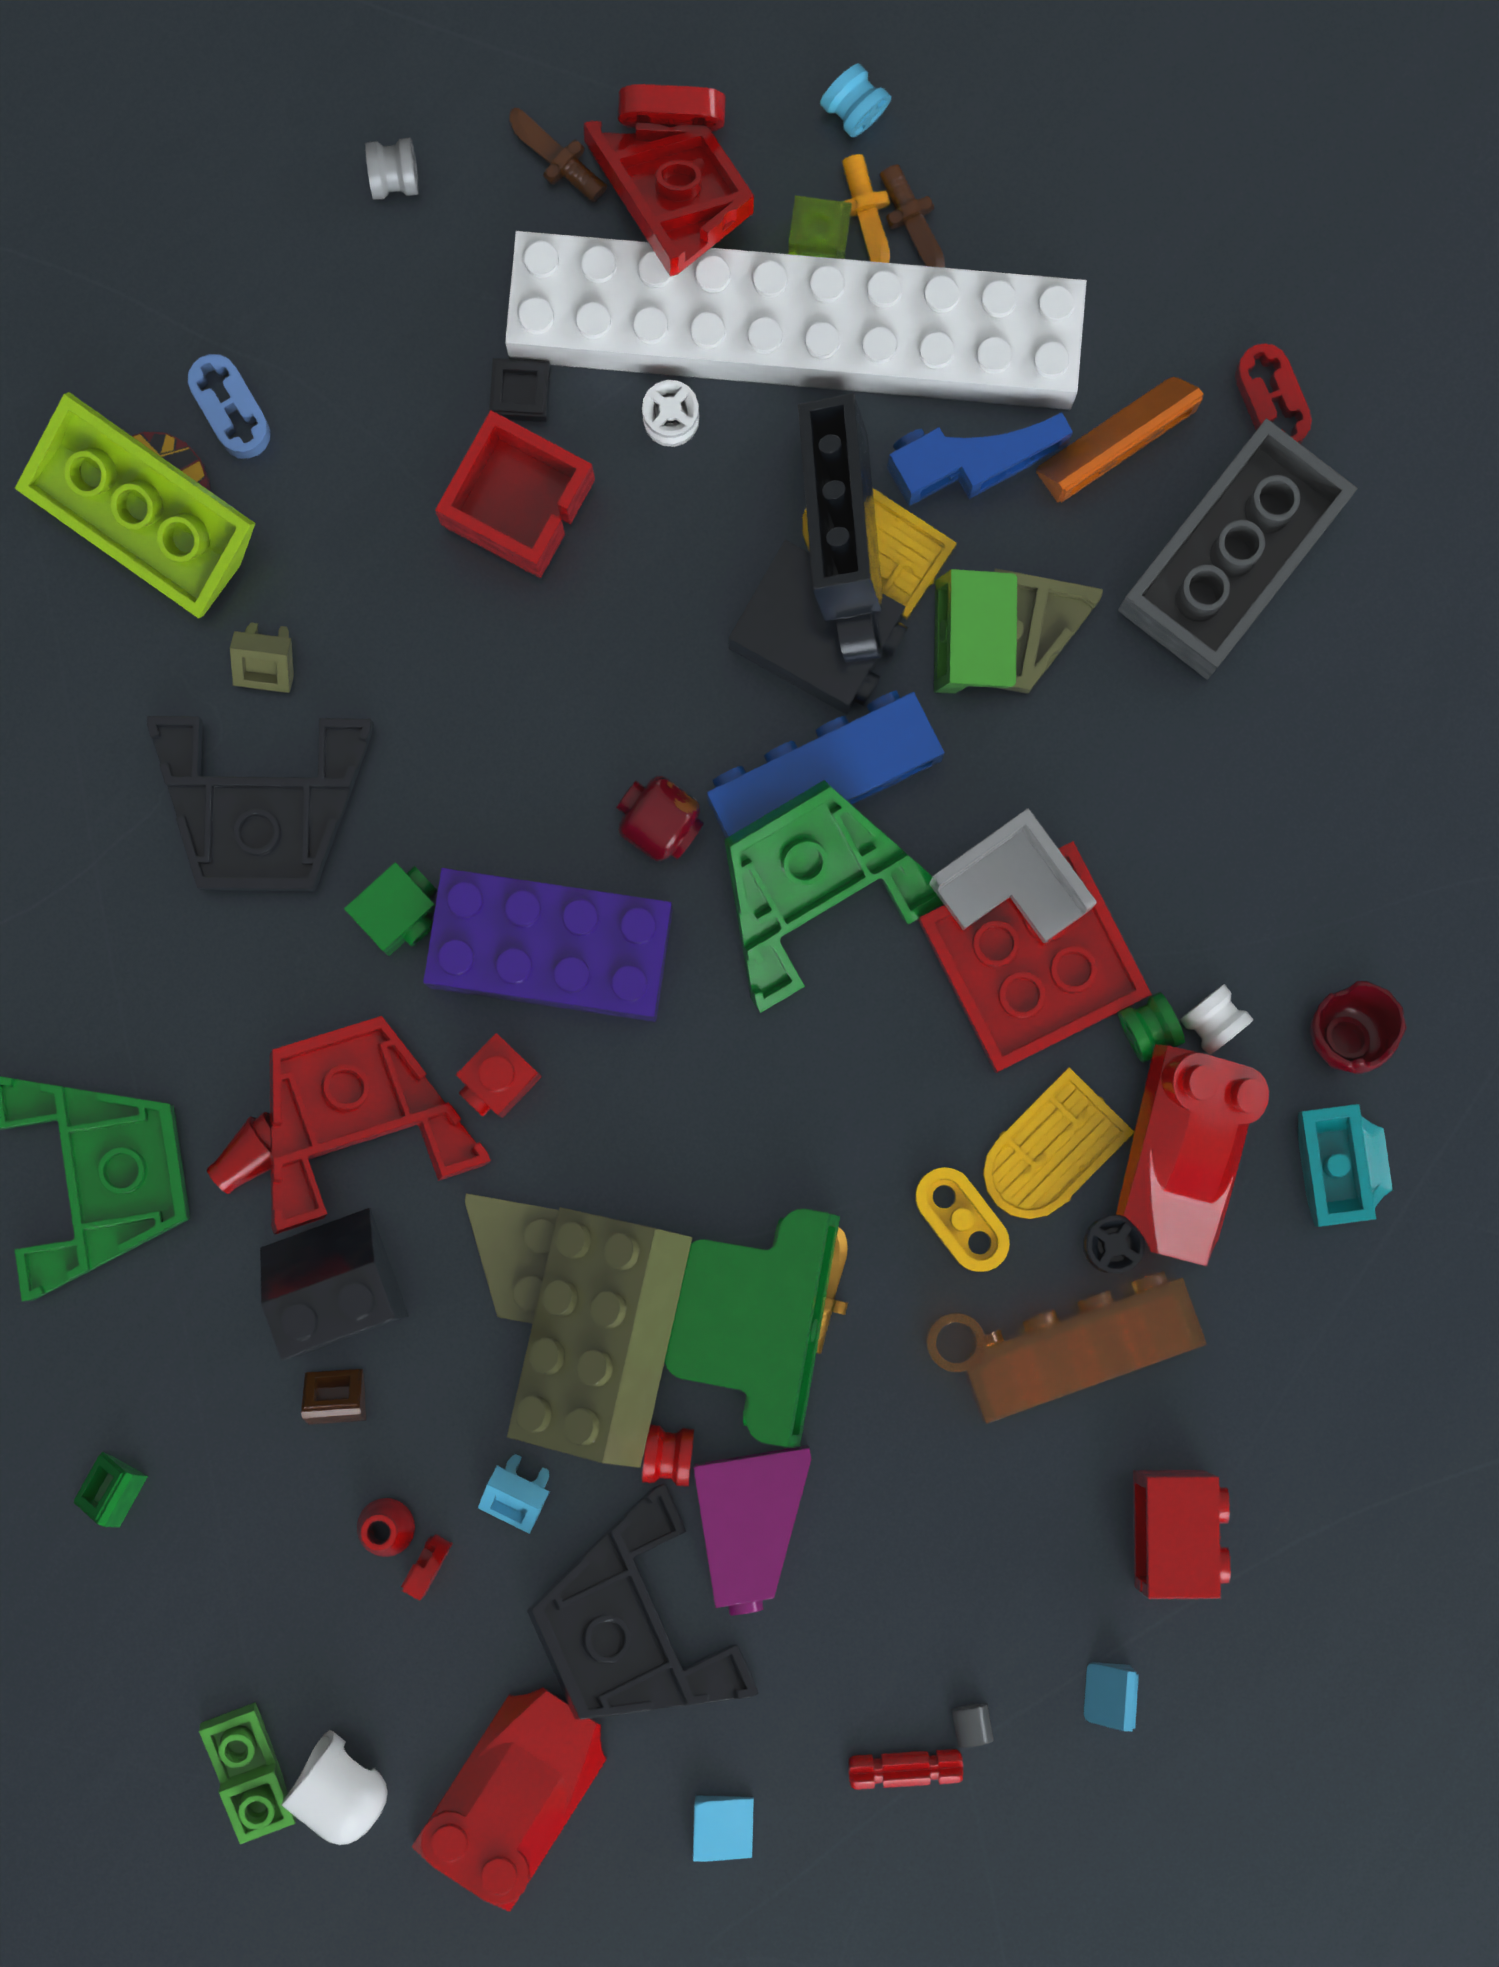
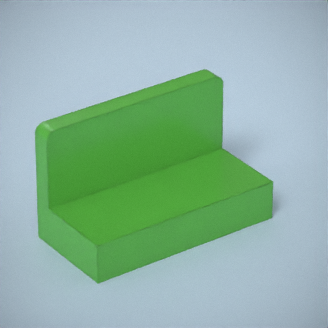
(975, 630)

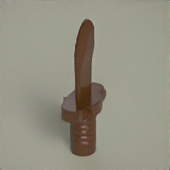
(563, 161)
(910, 214)

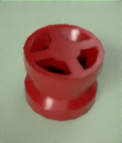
(668, 1455)

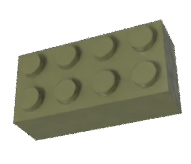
(599, 1338)

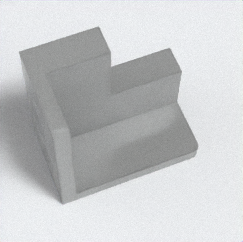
(1015, 864)

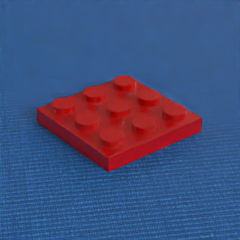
(1030, 991)

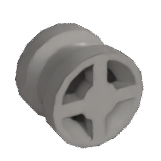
(391, 168)

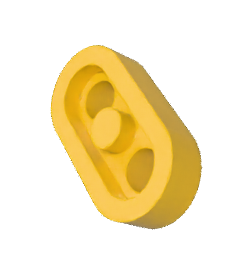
(963, 1218)

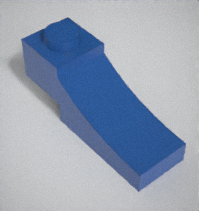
(932, 461)

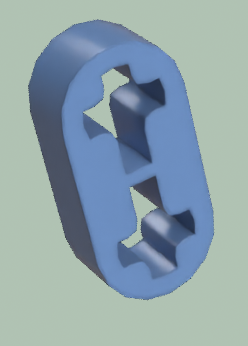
(218, 412)

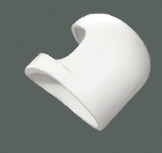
(336, 1793)

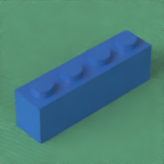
(851, 757)

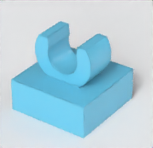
(514, 1497)

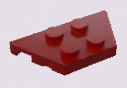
(673, 186)

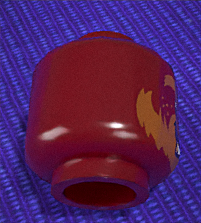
(659, 818)

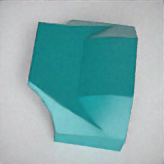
(1342, 1164)

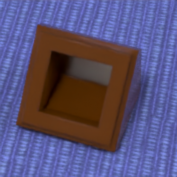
(333, 1397)

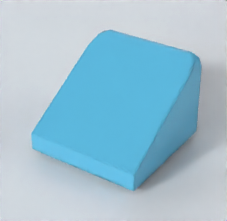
(1111, 1695)
(722, 1828)

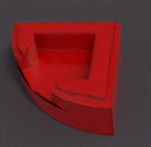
(427, 1566)

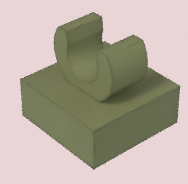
(262, 660)

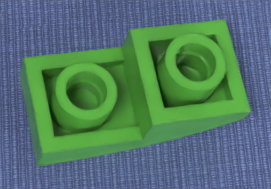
(247, 1772)

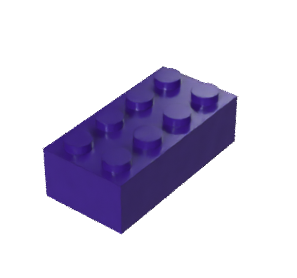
(548, 944)

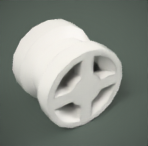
(670, 402)
(1216, 1020)

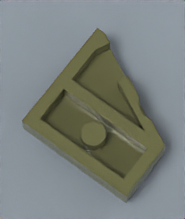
(1046, 621)
(513, 1251)

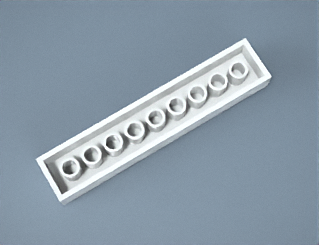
(797, 321)

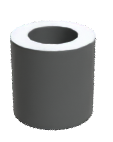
(972, 1725)

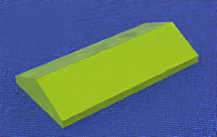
(135, 506)

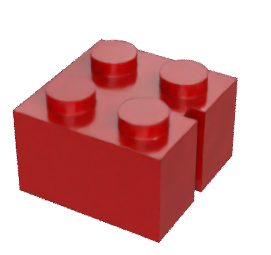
(515, 494)
(1179, 1534)

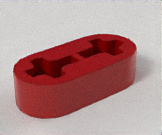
(671, 106)
(1284, 386)

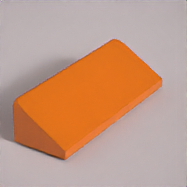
(1119, 437)

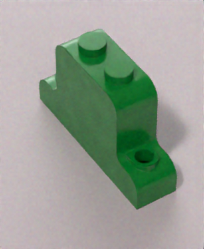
(756, 1321)

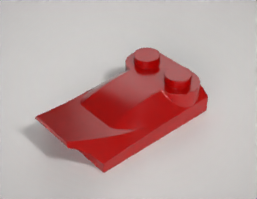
(1188, 1149)
(513, 1797)

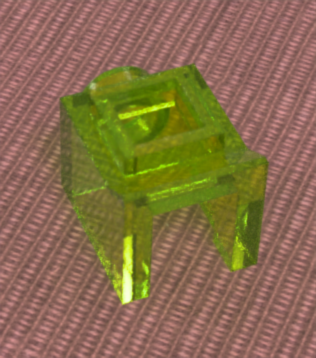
(819, 227)

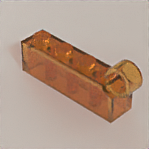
(1074, 1351)

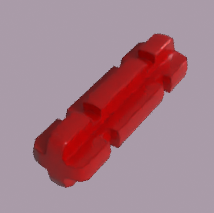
(905, 1769)

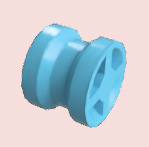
(855, 100)

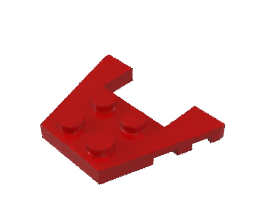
(346, 1092)

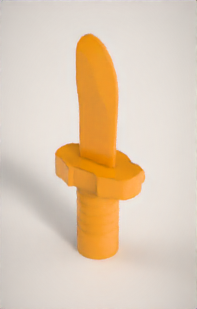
(866, 206)

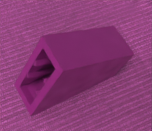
(748, 1522)

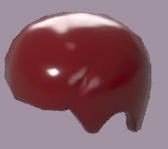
(1358, 1027)

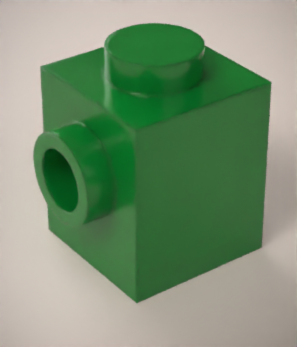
(395, 908)

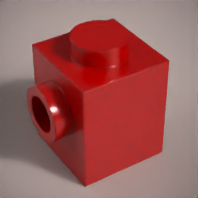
(496, 1078)

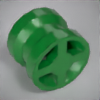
(1151, 1026)

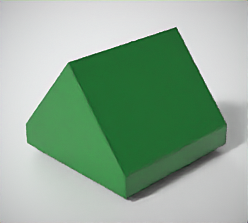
(109, 1490)

